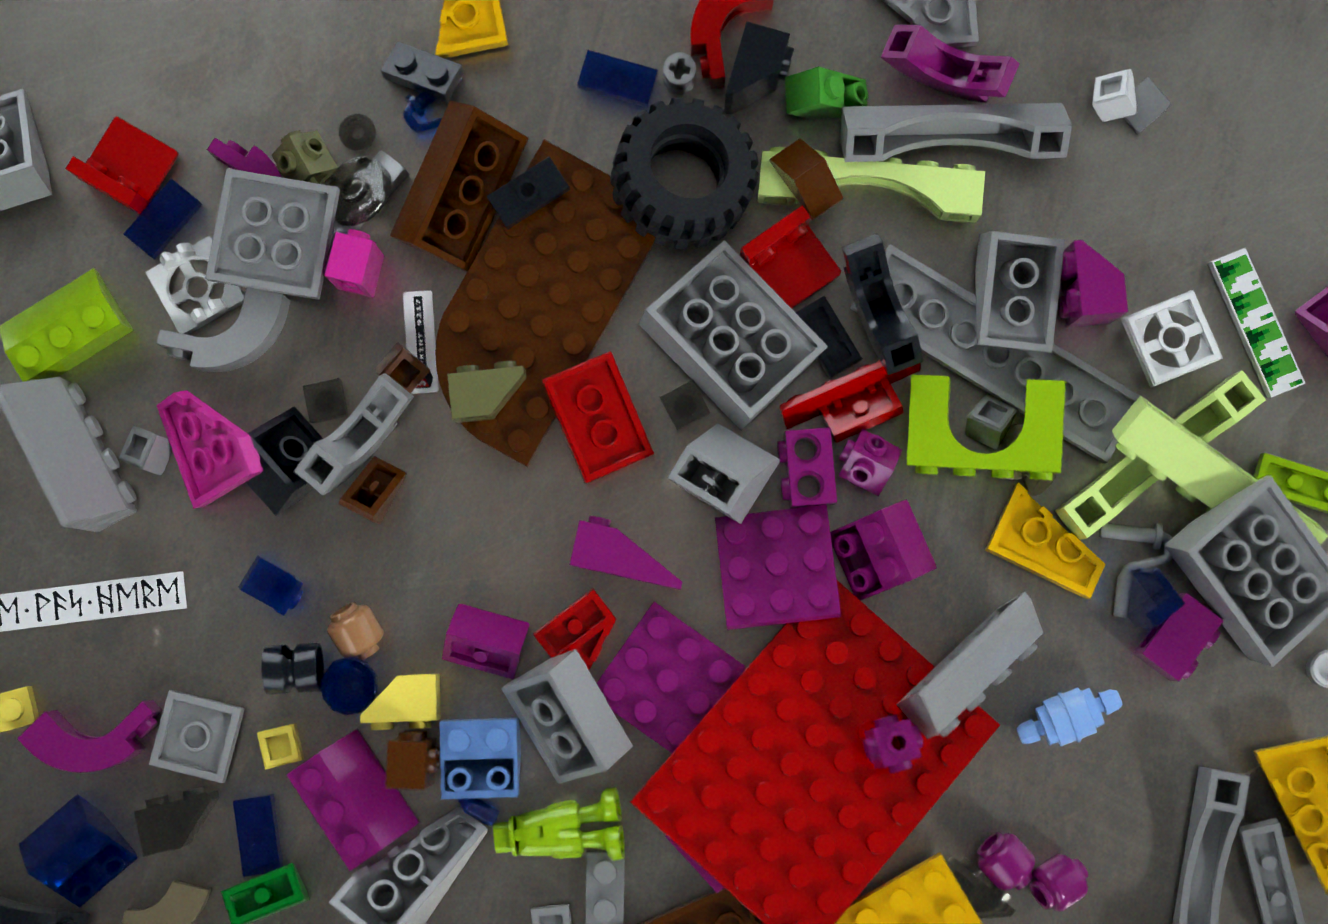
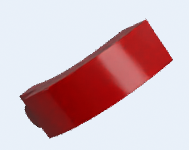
(706, 30)

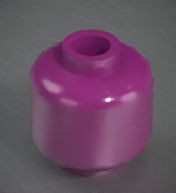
(1006, 861)
(1059, 882)

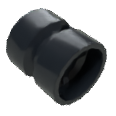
(292, 668)

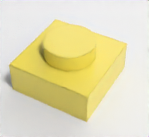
(17, 709)

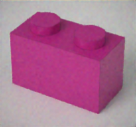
(354, 263)

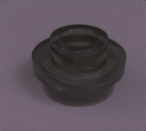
(353, 122)

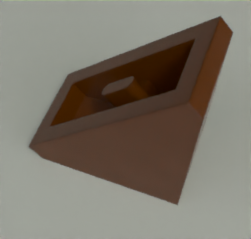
(807, 177)
(373, 490)

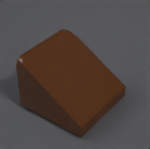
(403, 367)

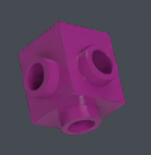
(869, 461)
(879, 747)

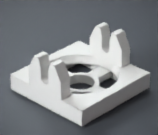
(1189, 306)
(212, 308)

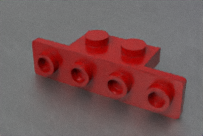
(849, 402)

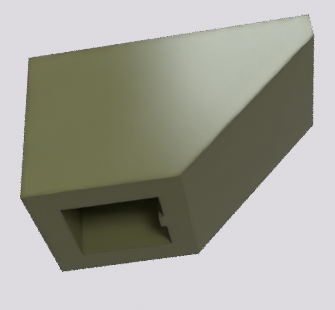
(483, 393)

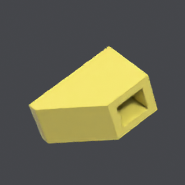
(406, 699)

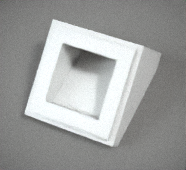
(1114, 95)

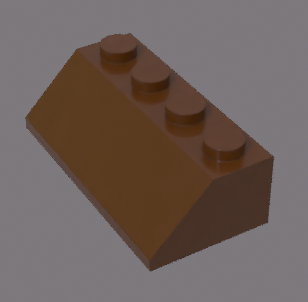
(448, 200)

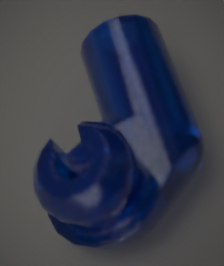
(479, 810)

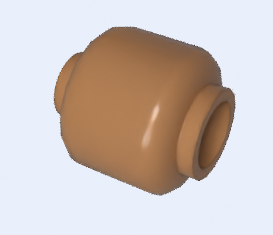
(355, 631)

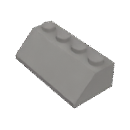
(972, 667)

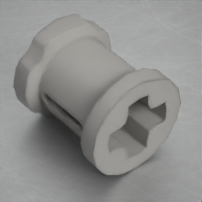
(671, 66)

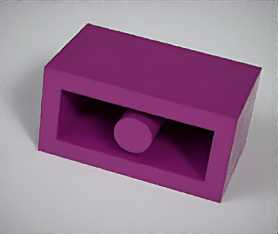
(1179, 639)

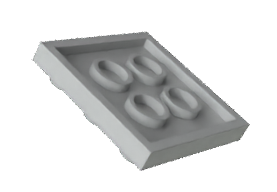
(272, 234)

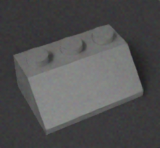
(567, 717)

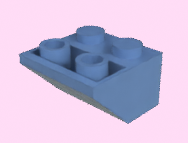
(480, 758)

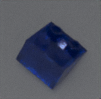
(76, 851)

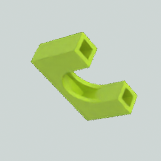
(1034, 451)

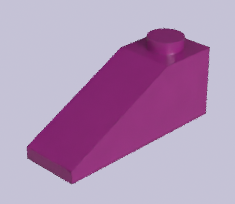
(613, 553)

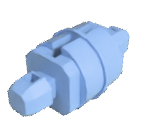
(1069, 716)

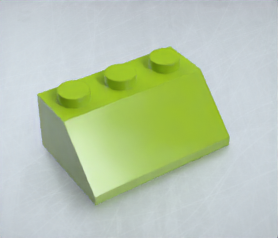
(64, 329)

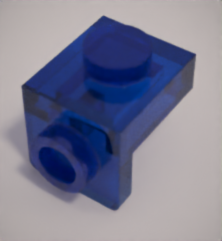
(272, 585)

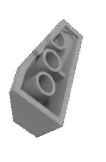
(411, 877)

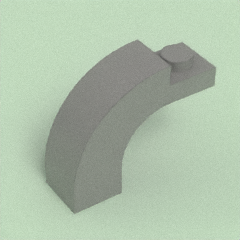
(244, 342)
(355, 441)

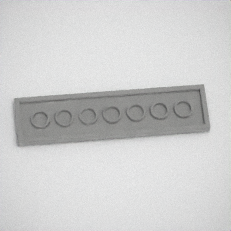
(948, 334)

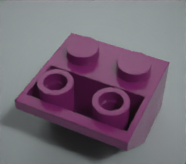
(1090, 288)
(882, 550)

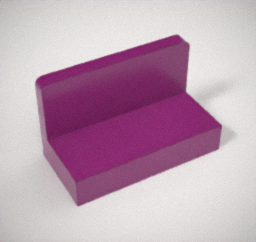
(485, 641)

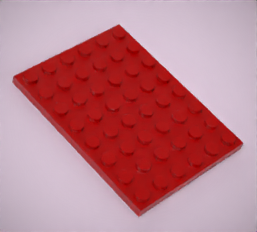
(778, 773)

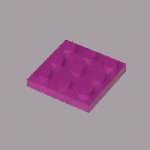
(777, 567)
(667, 677)

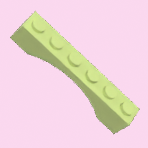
(945, 192)
(1129, 478)

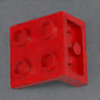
(126, 165)
(791, 258)

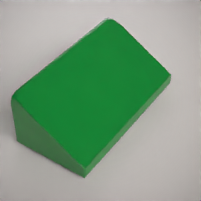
(265, 895)

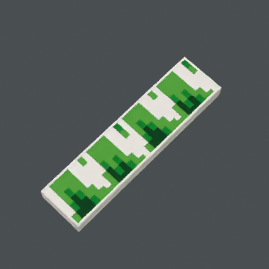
(1256, 323)

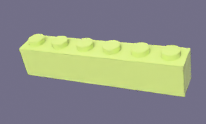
(1185, 459)

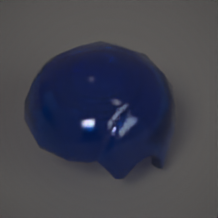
(349, 685)

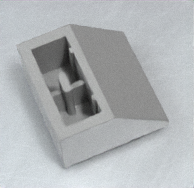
(724, 471)

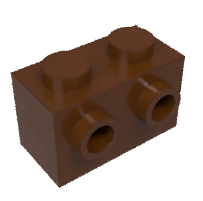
(412, 761)

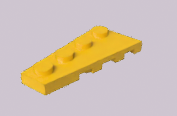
(1301, 786)

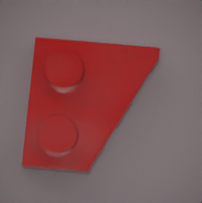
(578, 627)

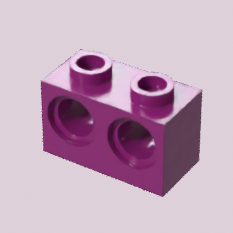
(819, 467)

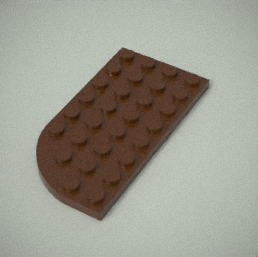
(541, 298)

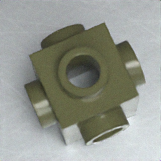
(304, 157)

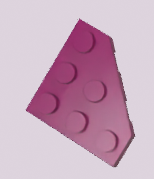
(207, 448)

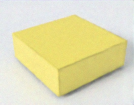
(280, 746)

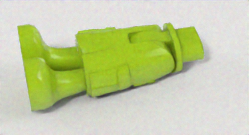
(557, 830)

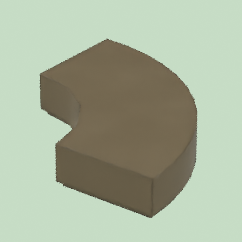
(179, 906)

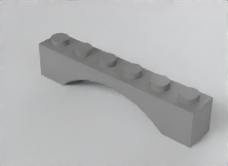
(1022, 129)
(1212, 827)

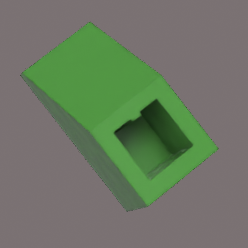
(823, 93)

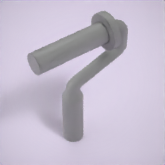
(1124, 579)

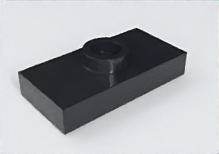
(528, 192)
(824, 322)

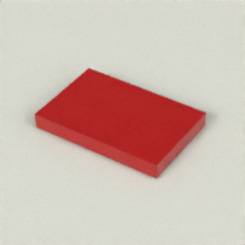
(597, 417)

